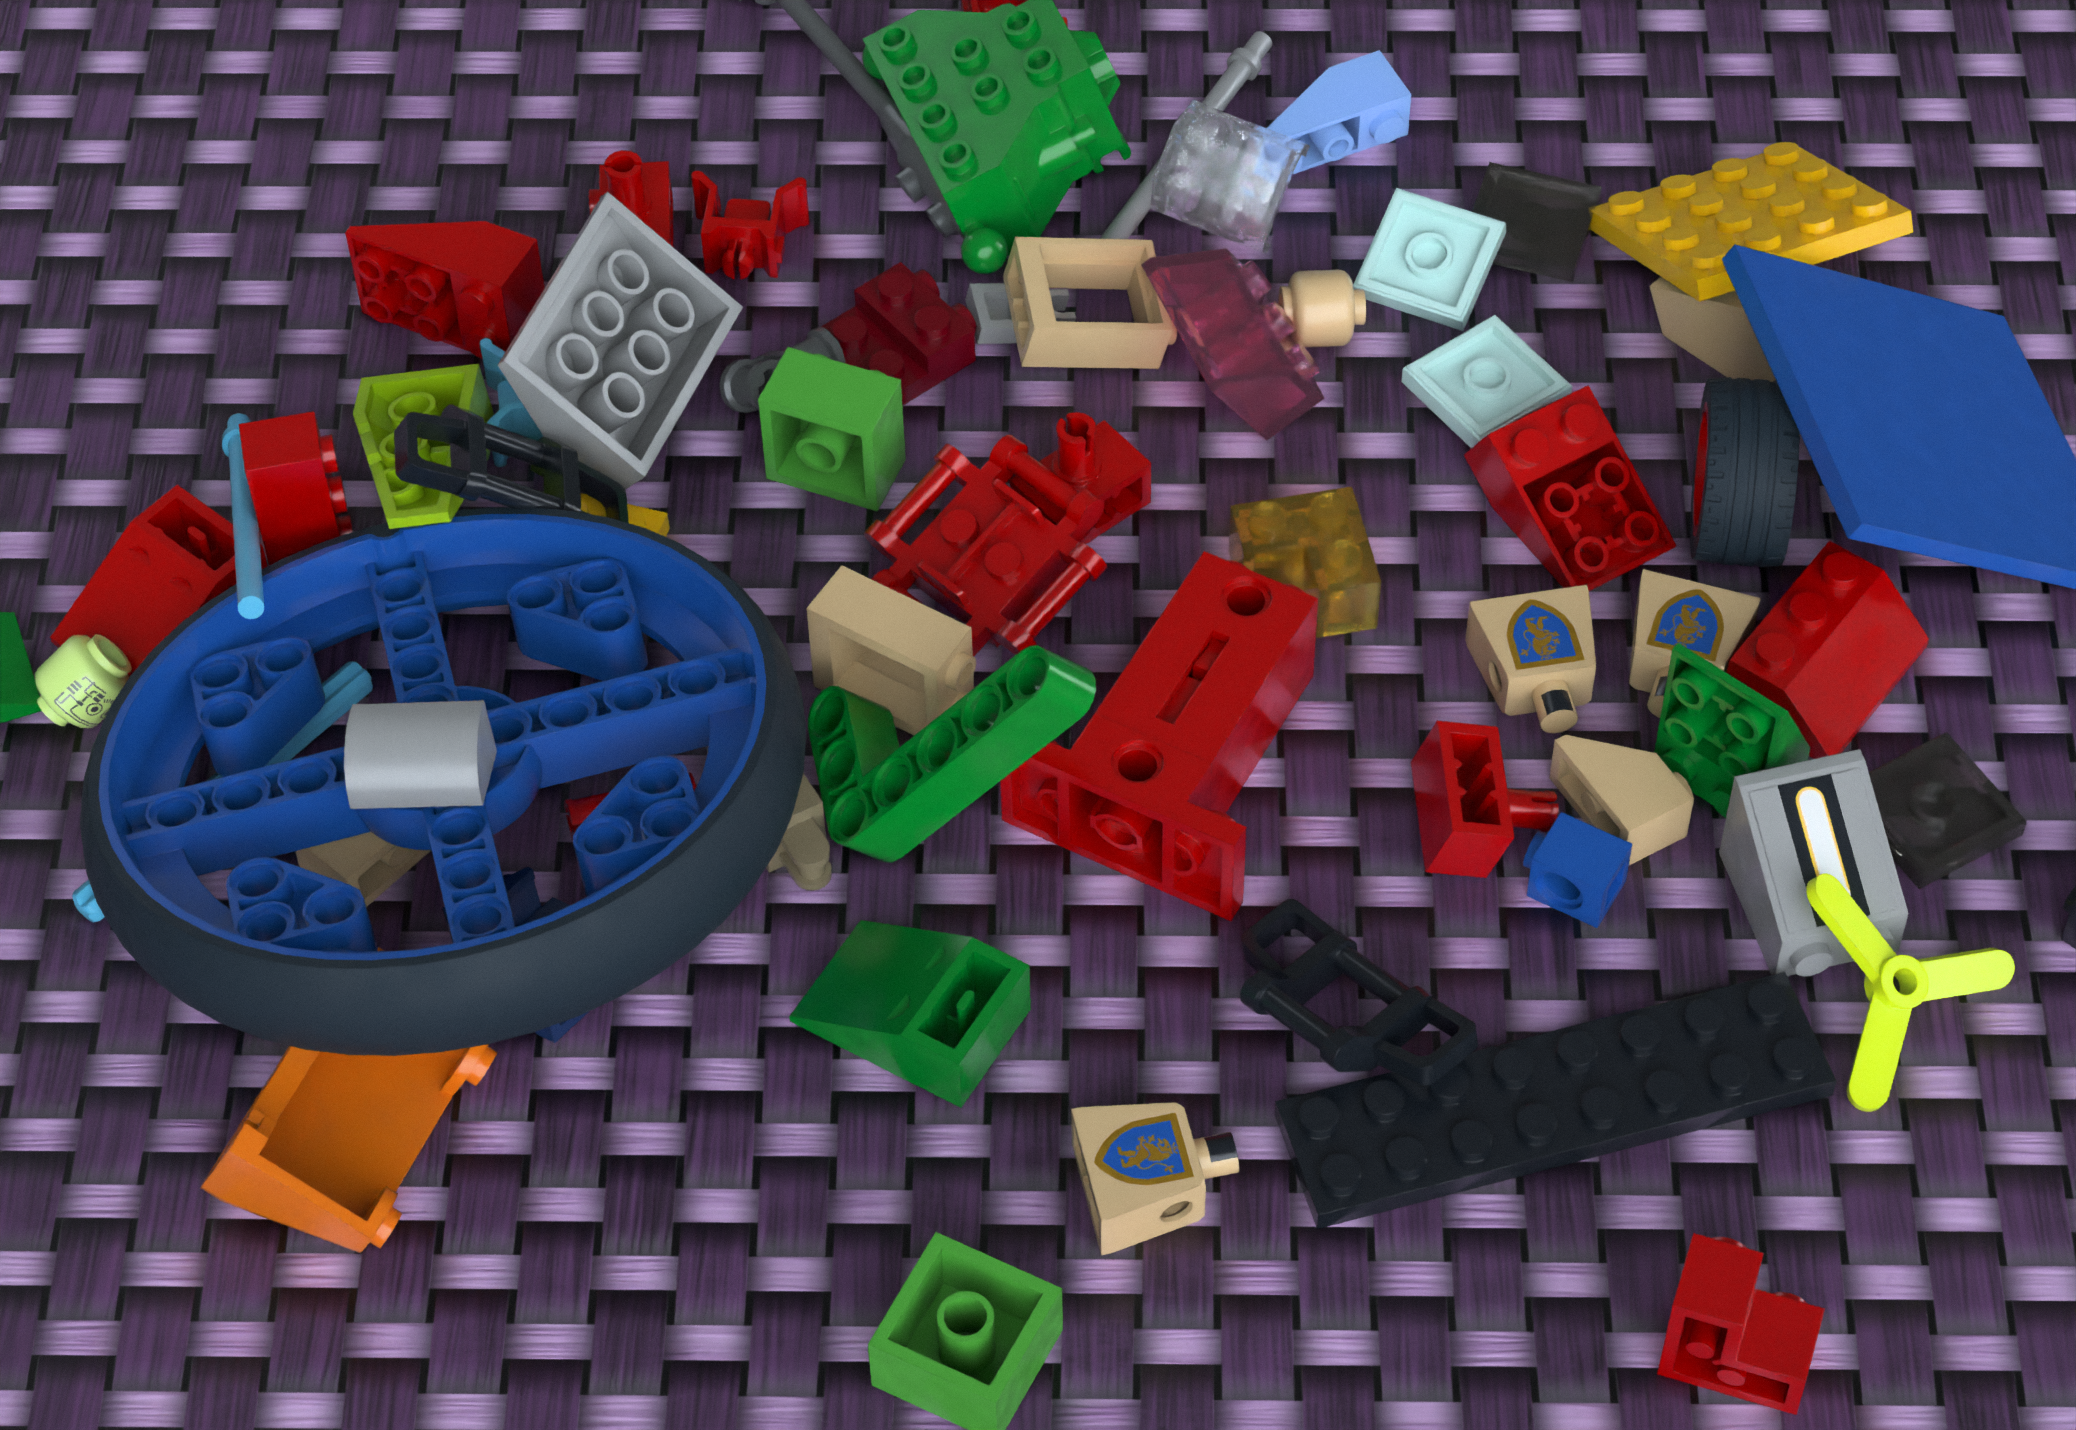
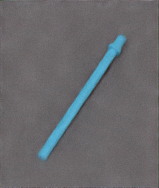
(245, 525)

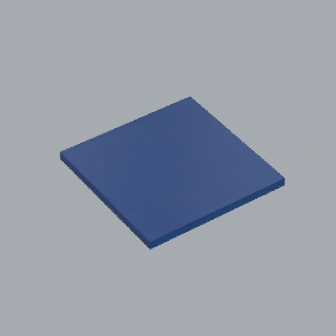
(1916, 417)

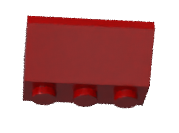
(1832, 648)

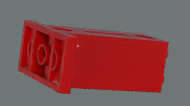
(1178, 738)

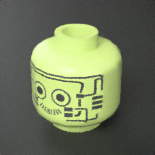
(81, 680)

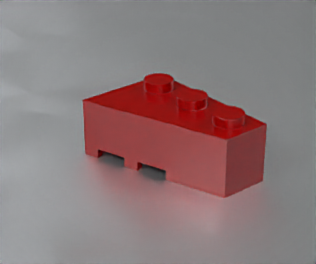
(293, 483)

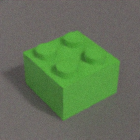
(832, 428)
(965, 1336)

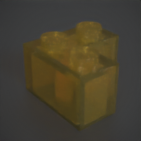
(1317, 546)

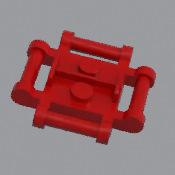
(990, 548)

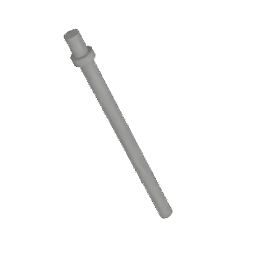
(1242, 65)

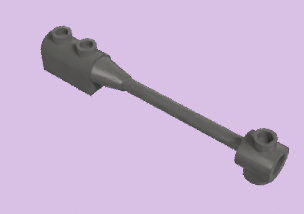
(915, 175)

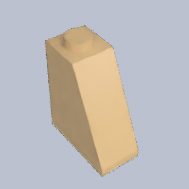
(1711, 331)

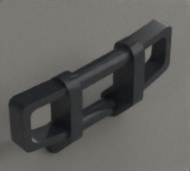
(468, 473)
(1348, 1048)

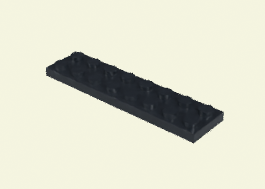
(1554, 1100)

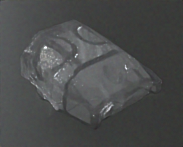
(1224, 175)

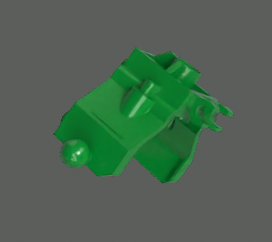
(1001, 113)

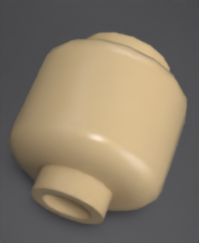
(1322, 307)

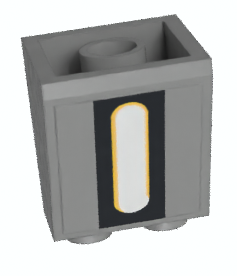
(1798, 825)

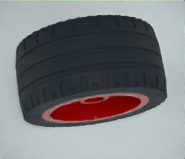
(1743, 474)

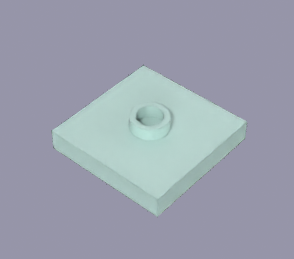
(1430, 259)
(1484, 380)

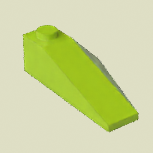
(379, 410)

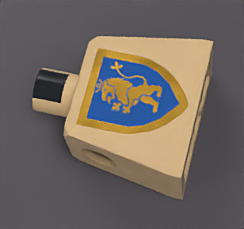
(1685, 612)
(1536, 653)
(1144, 1169)

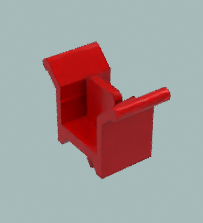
(746, 232)

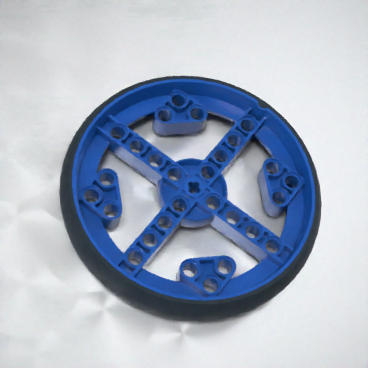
(299, 947)

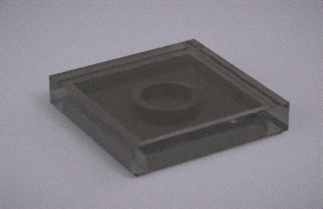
(1543, 217)
(1941, 810)

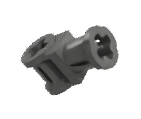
(745, 378)

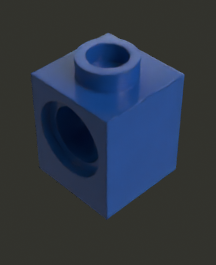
(1577, 869)

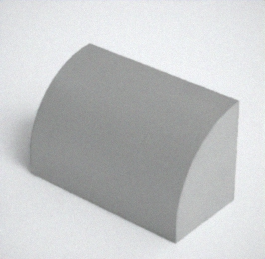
(418, 754)

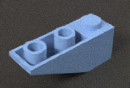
(1347, 111)

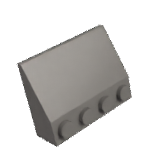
(617, 343)

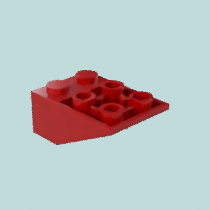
(447, 279)
(1571, 492)
(155, 576)

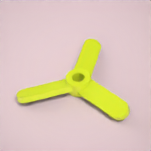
(1918, 982)

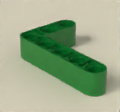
(894, 796)

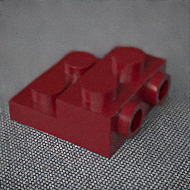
(906, 331)

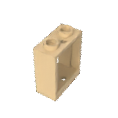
(1085, 264)
(863, 633)

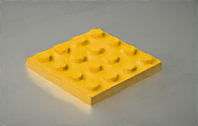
(1768, 202)

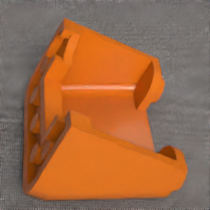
(339, 1138)

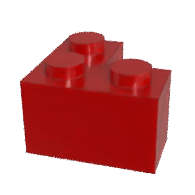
(1735, 1335)

